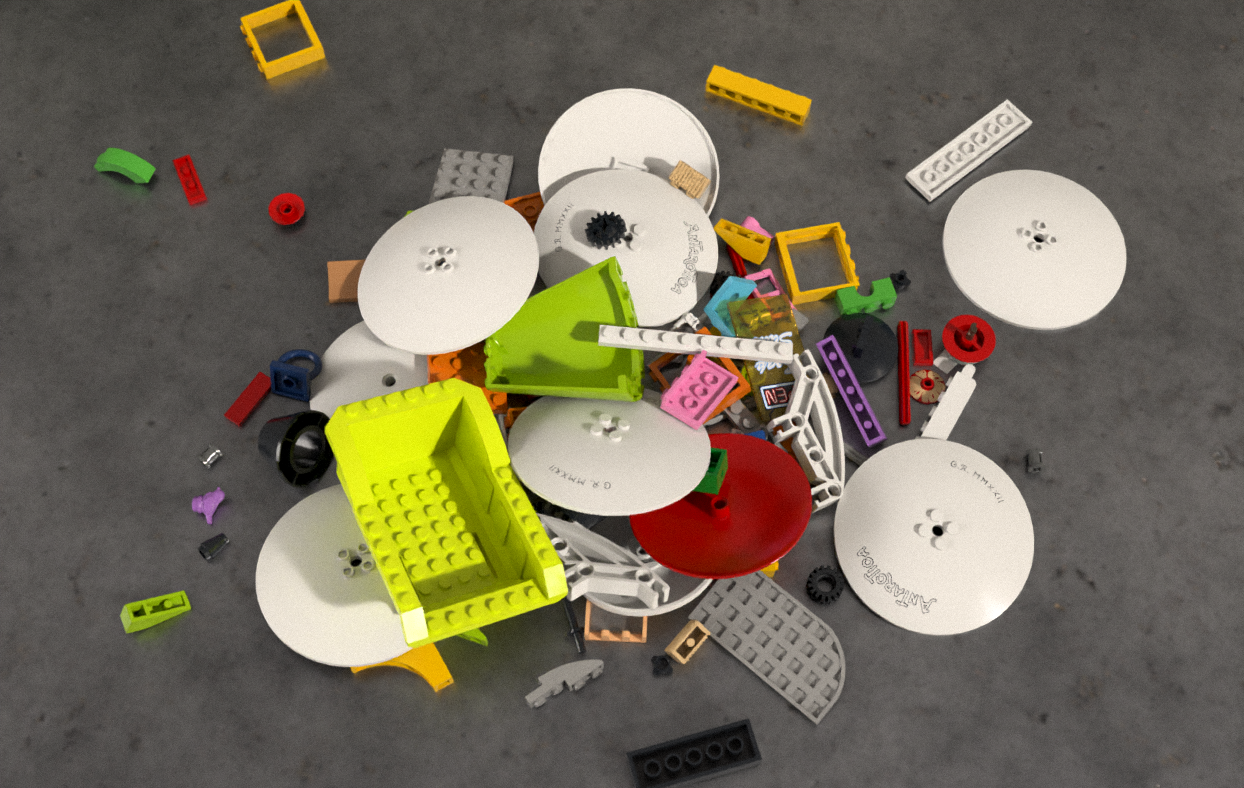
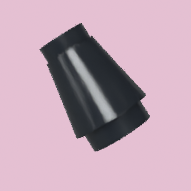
(213, 546)

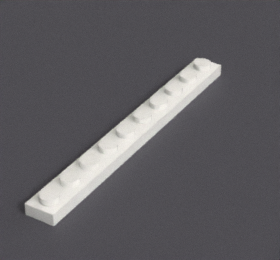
(695, 343)

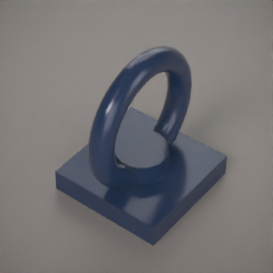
(291, 379)

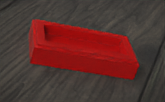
(922, 347)

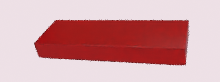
(189, 179)
(249, 399)

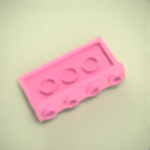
(697, 391)

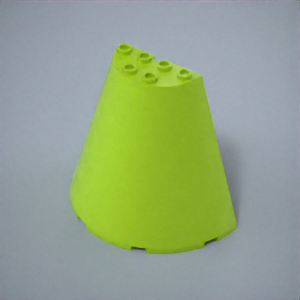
(555, 336)

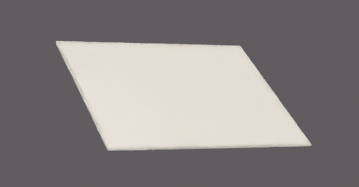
(944, 362)

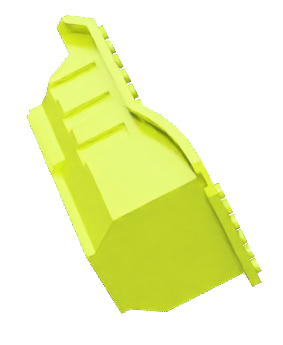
(445, 506)

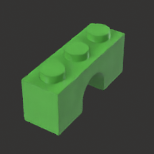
(882, 296)

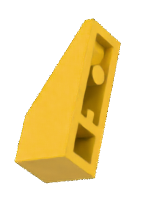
(745, 242)

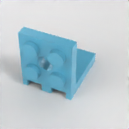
(732, 290)

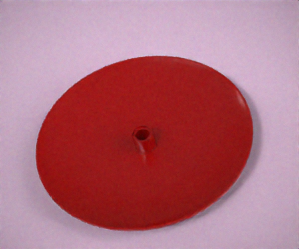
(740, 529)

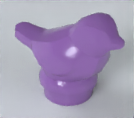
(208, 503)

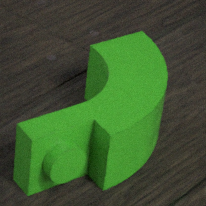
(126, 164)

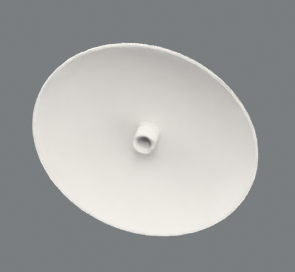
(363, 368)

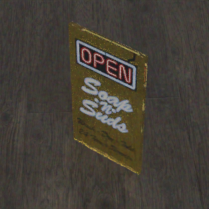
(768, 320)

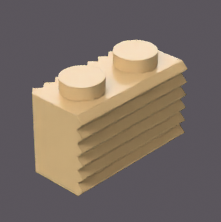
(689, 179)
(687, 641)

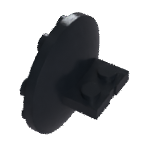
(866, 343)

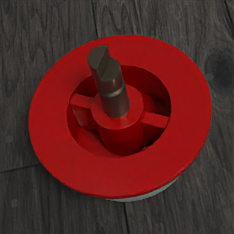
(968, 339)

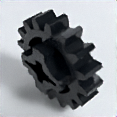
(606, 230)

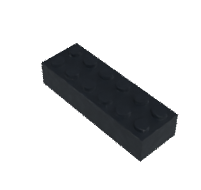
(695, 757)

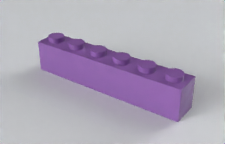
(851, 392)

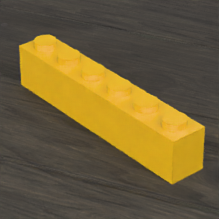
(758, 95)

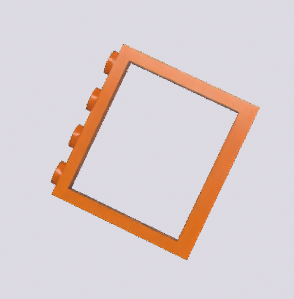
(743, 386)

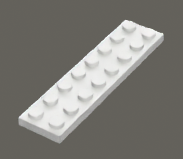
(968, 150)

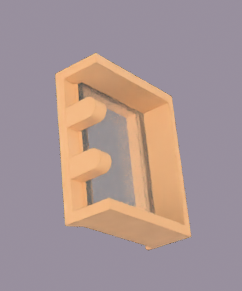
(609, 626)

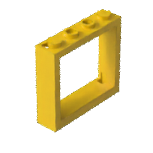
(290, 61)
(833, 230)

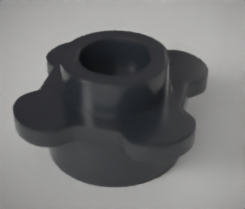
(897, 284)
(662, 659)

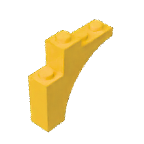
(423, 661)

